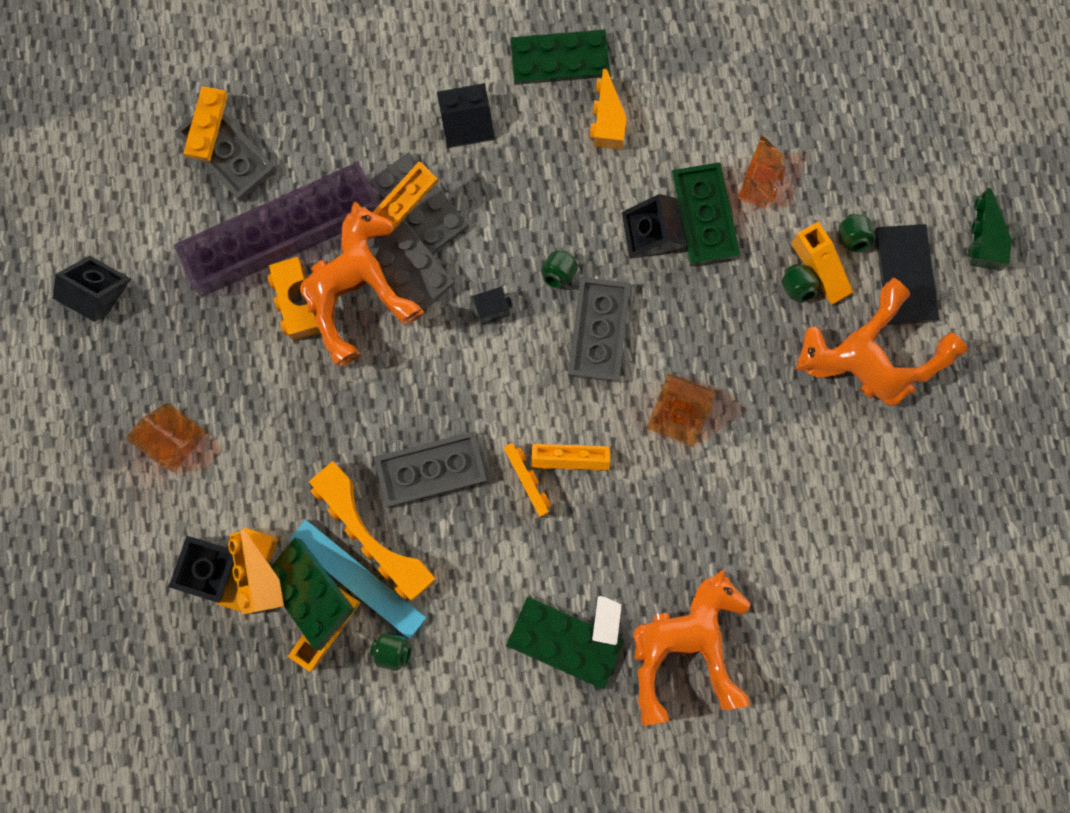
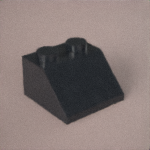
(466, 115)
(654, 227)
(89, 288)
(202, 569)

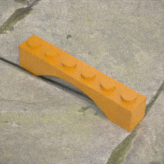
(338, 491)

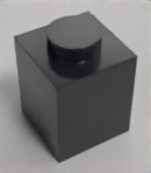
(492, 305)

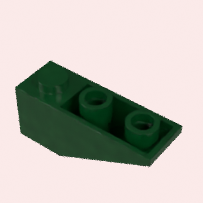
(991, 236)

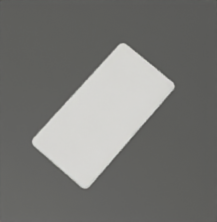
(607, 621)

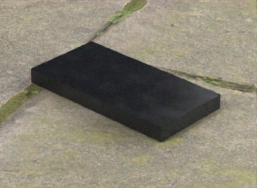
(907, 257)

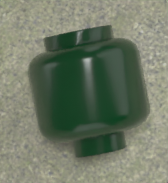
(856, 232)
(559, 269)
(800, 283)
(391, 651)

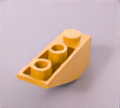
(611, 118)
(819, 253)
(256, 581)

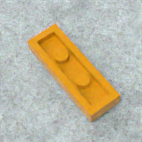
(205, 124)
(407, 194)
(570, 457)
(528, 479)

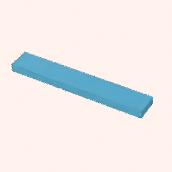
(360, 580)

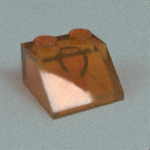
(762, 174)
(681, 409)
(166, 436)

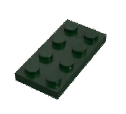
(559, 56)
(705, 214)
(310, 594)
(563, 643)

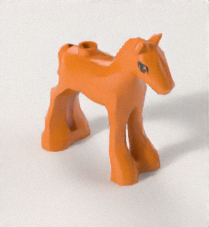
(349, 273)
(868, 360)
(688, 635)

